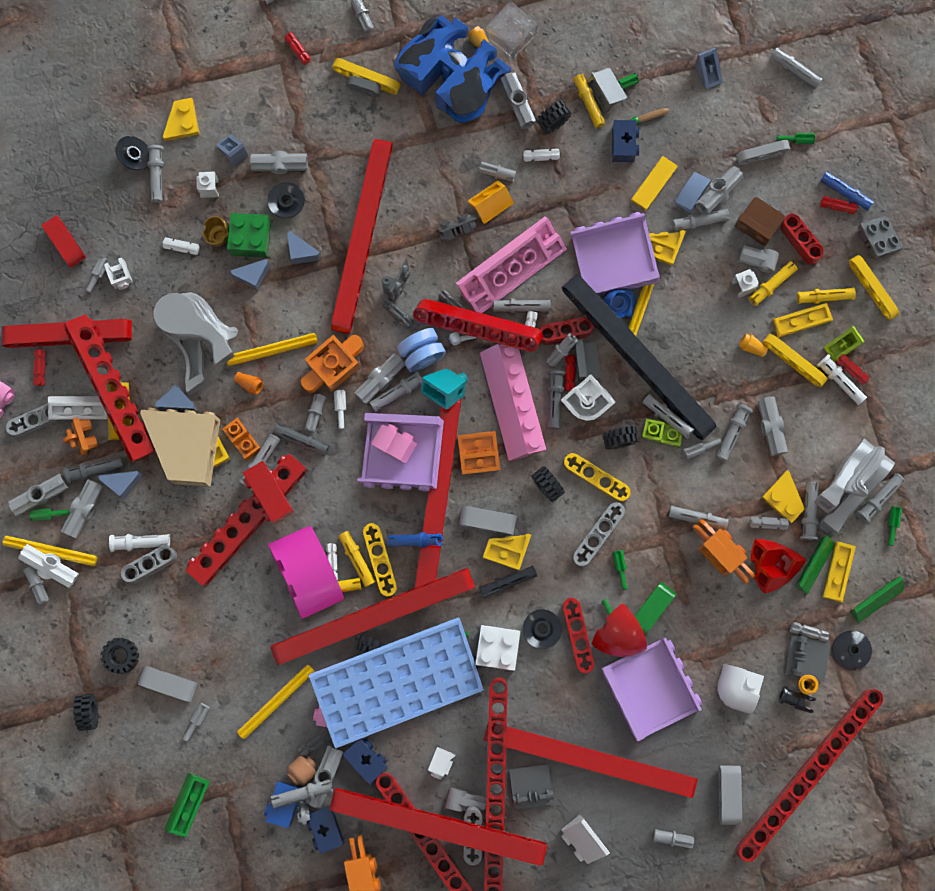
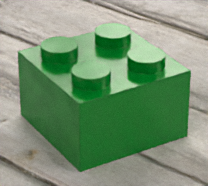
(249, 235)

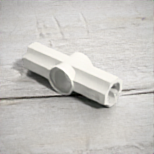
(48, 566)

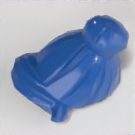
(621, 302)

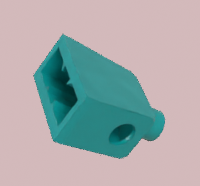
(444, 387)

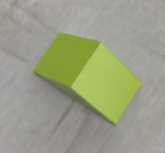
(844, 344)

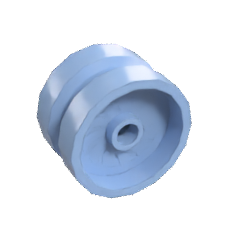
(421, 350)

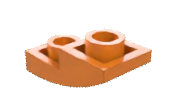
(242, 439)

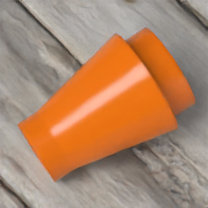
(250, 383)

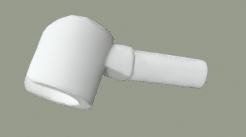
(455, 339)

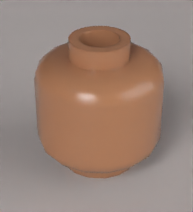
(301, 771)

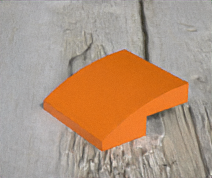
(478, 452)

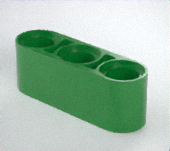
(654, 606)

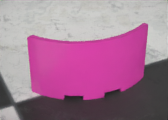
(306, 571)

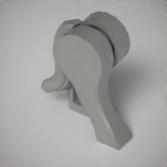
(187, 321)
(856, 475)

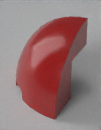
(774, 564)
(620, 634)

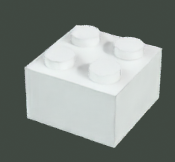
(497, 648)

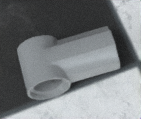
(763, 259)
(460, 800)

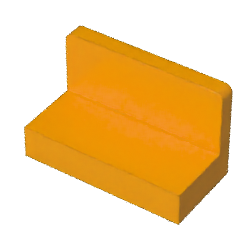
(491, 201)

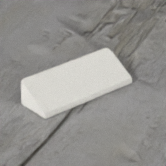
(75, 406)

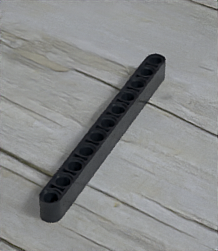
(638, 356)

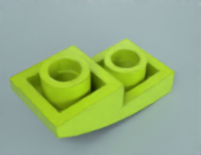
(661, 433)

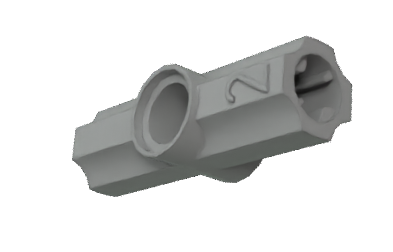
(514, 91)
(279, 162)
(719, 190)
(380, 379)
(772, 426)
(28, 501)
(82, 509)
(328, 764)

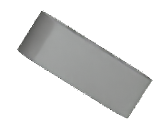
(487, 520)
(139, 564)
(167, 683)
(730, 795)

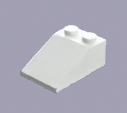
(584, 840)

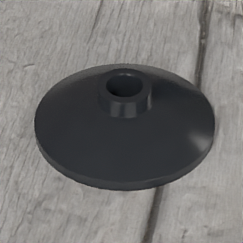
(132, 146)
(283, 192)
(549, 621)
(842, 650)

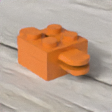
(332, 363)
(723, 552)
(361, 869)

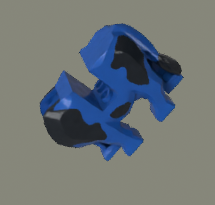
(466, 80)

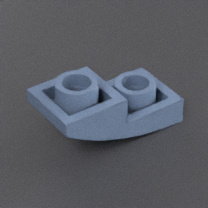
(692, 191)

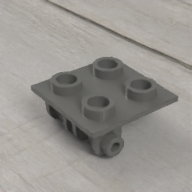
(447, 226)
(880, 237)
(392, 286)
(807, 657)
(531, 786)

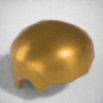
(215, 231)

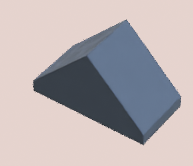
(709, 68)
(232, 150)
(301, 251)
(252, 274)
(175, 400)
(121, 482)

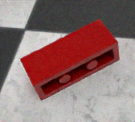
(267, 493)

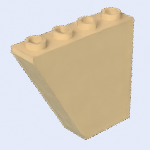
(184, 444)

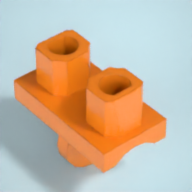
(79, 428)

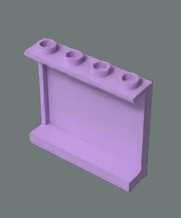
(616, 254)
(423, 464)
(651, 689)

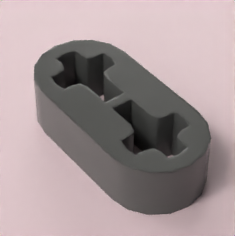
(363, 86)

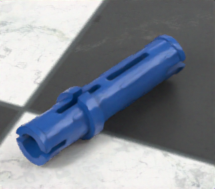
(847, 191)
(421, 540)

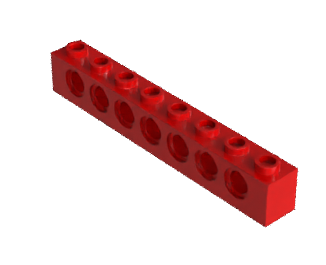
(74, 329)
(245, 531)

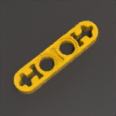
(347, 68)
(874, 287)
(795, 360)
(595, 480)
(377, 560)

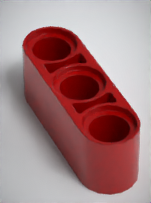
(63, 241)
(802, 248)
(573, 325)

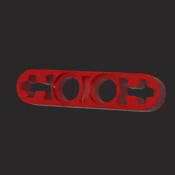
(574, 636)

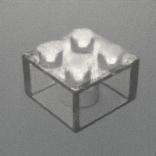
(511, 30)

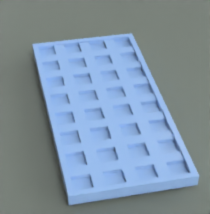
(396, 682)

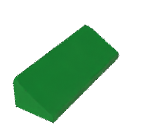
(815, 564)
(878, 599)
(186, 805)

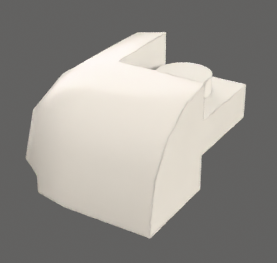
(588, 399)
(739, 688)

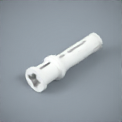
(836, 370)
(129, 542)

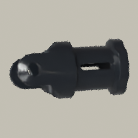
(795, 699)

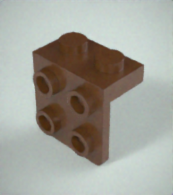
(759, 221)

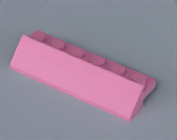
(511, 265)
(512, 401)

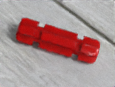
(297, 48)
(838, 205)
(39, 367)
(853, 369)
(570, 370)

